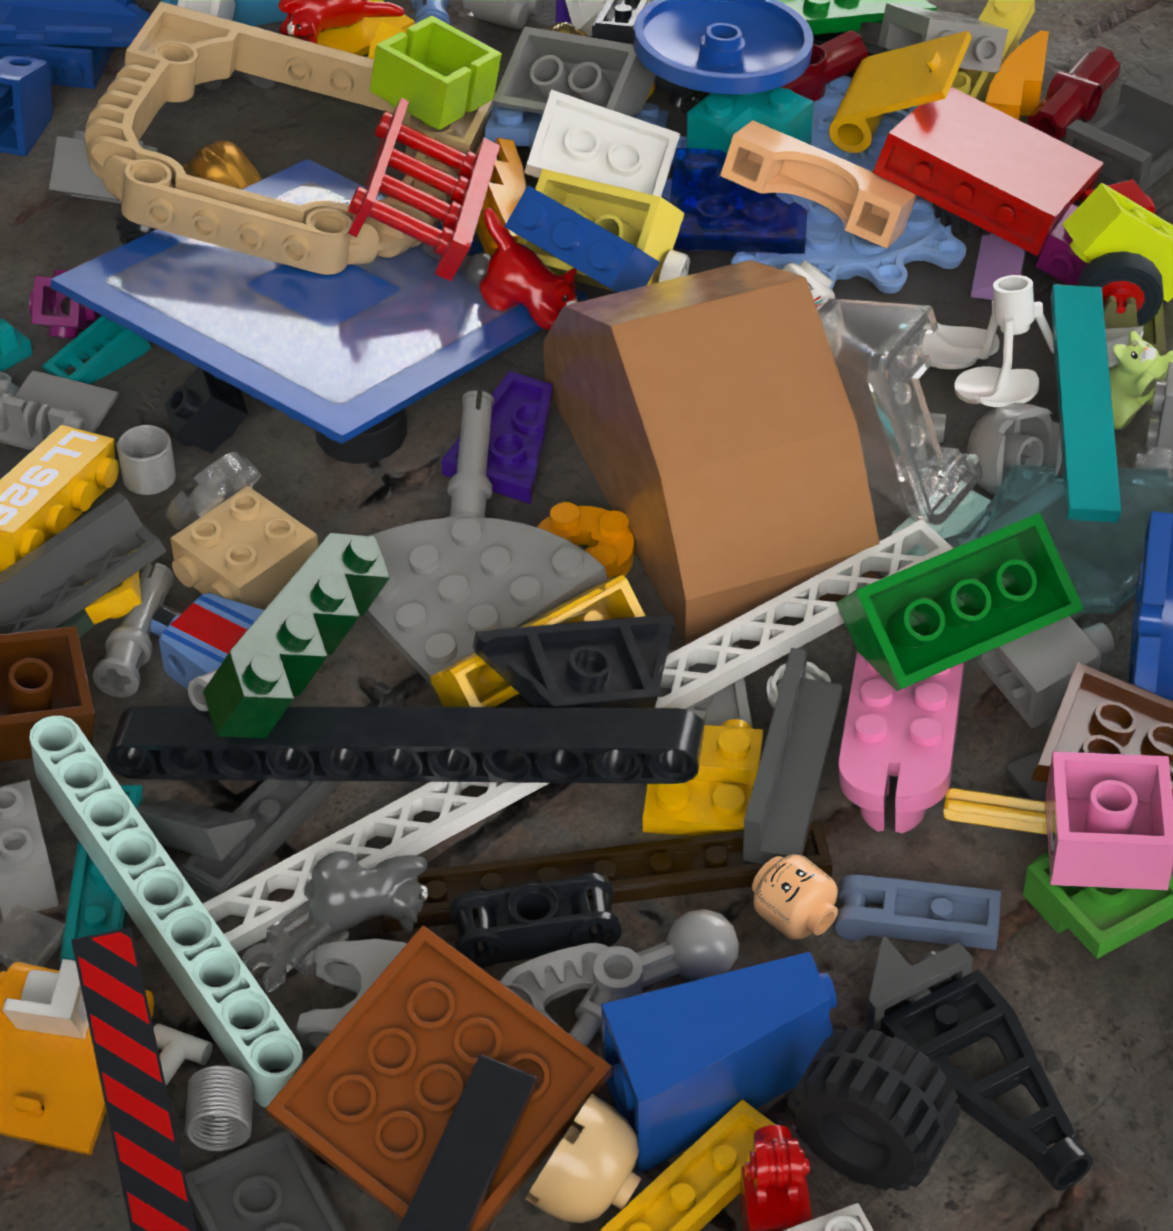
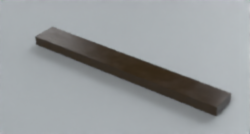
(635, 871)

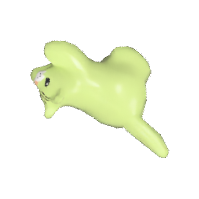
(1135, 377)

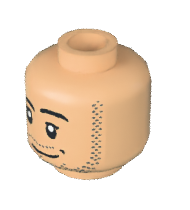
(795, 896)

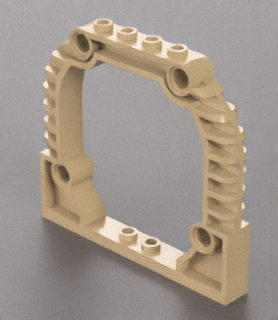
(192, 48)

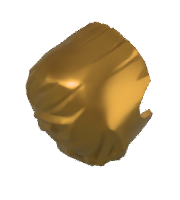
(223, 164)

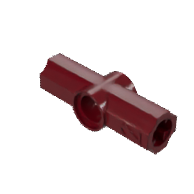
(829, 63)
(1075, 93)

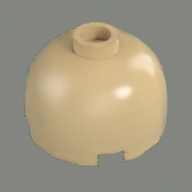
(589, 1166)

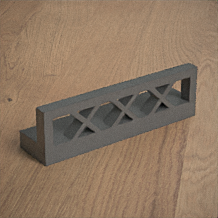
(59, 568)
(791, 764)

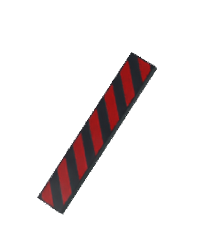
(133, 1083)

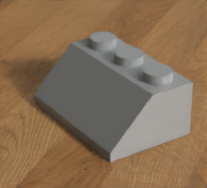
(574, 65)

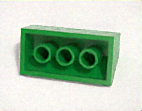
(961, 603)

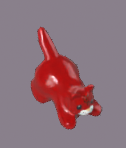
(311, 17)
(520, 277)

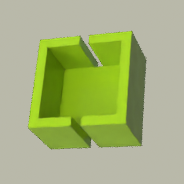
(435, 71)

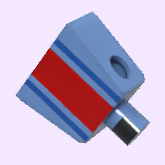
(201, 635)

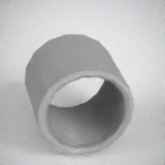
(146, 459)
(219, 1108)

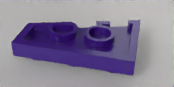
(515, 437)

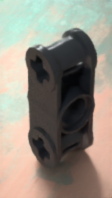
(534, 919)

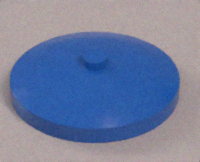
(723, 44)

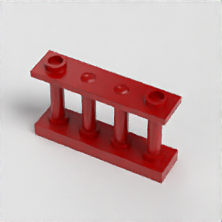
(465, 193)

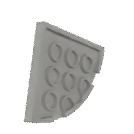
(471, 578)

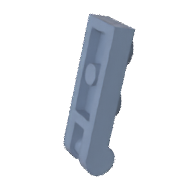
(918, 911)

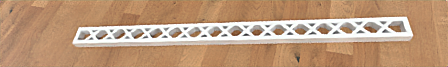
(687, 687)

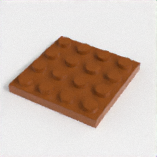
(400, 1060)

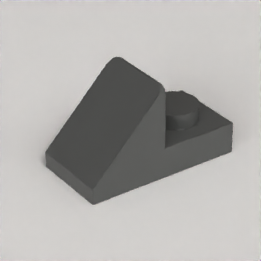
(899, 984)

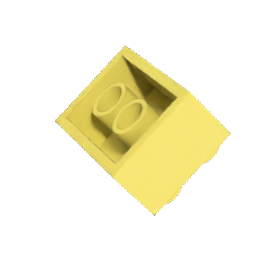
(632, 215)

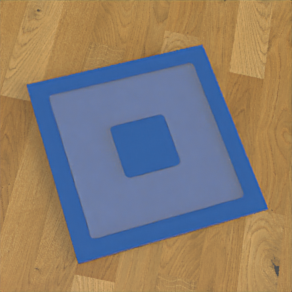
(305, 342)

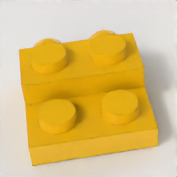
(719, 792)

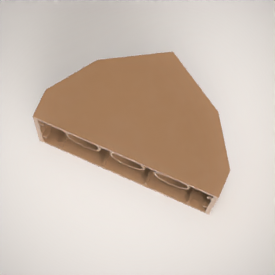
(716, 435)

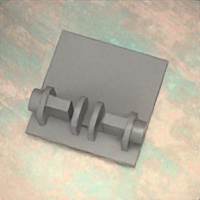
(47, 403)

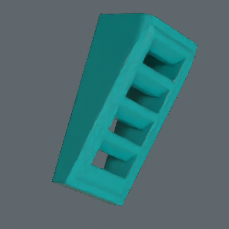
(105, 344)

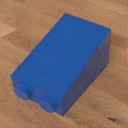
(708, 1044)

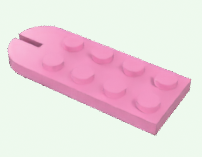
(899, 736)

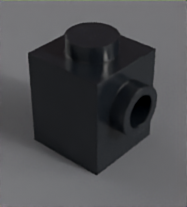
(205, 411)

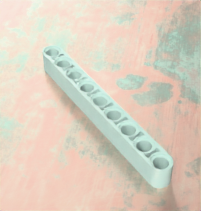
(164, 908)

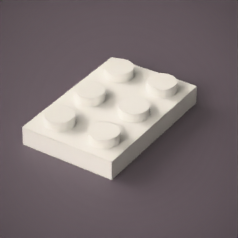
(601, 146)

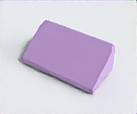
(995, 260)

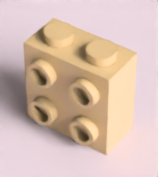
(242, 550)

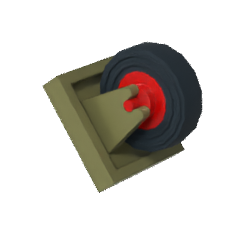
(1130, 293)

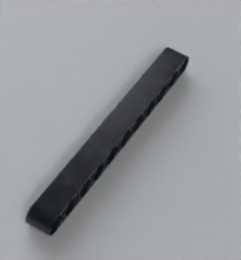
(417, 745)

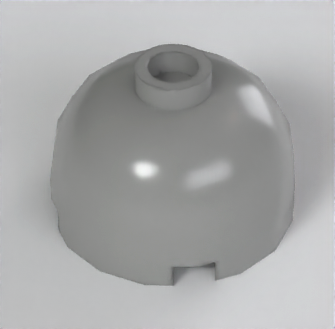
(1014, 437)

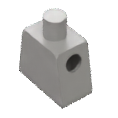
(1039, 665)

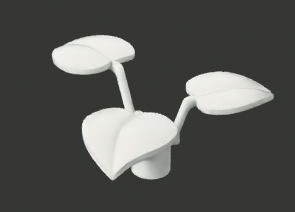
(1014, 312)

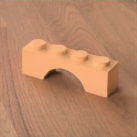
(781, 164)

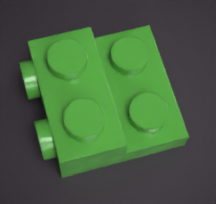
(1096, 915)

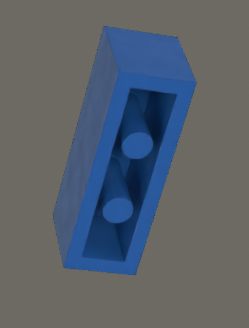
(580, 242)

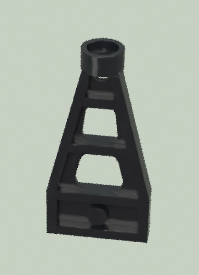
(976, 1010)

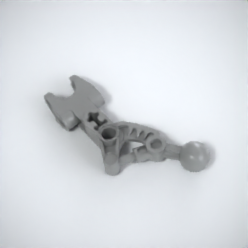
(695, 948)

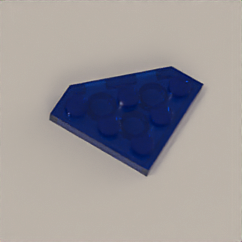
(728, 214)

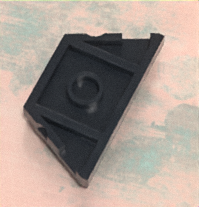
(582, 662)

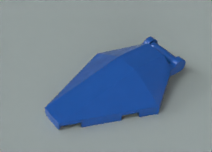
(71, 22)

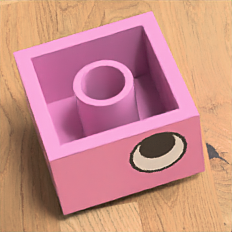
(1110, 820)

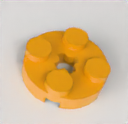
(601, 529)

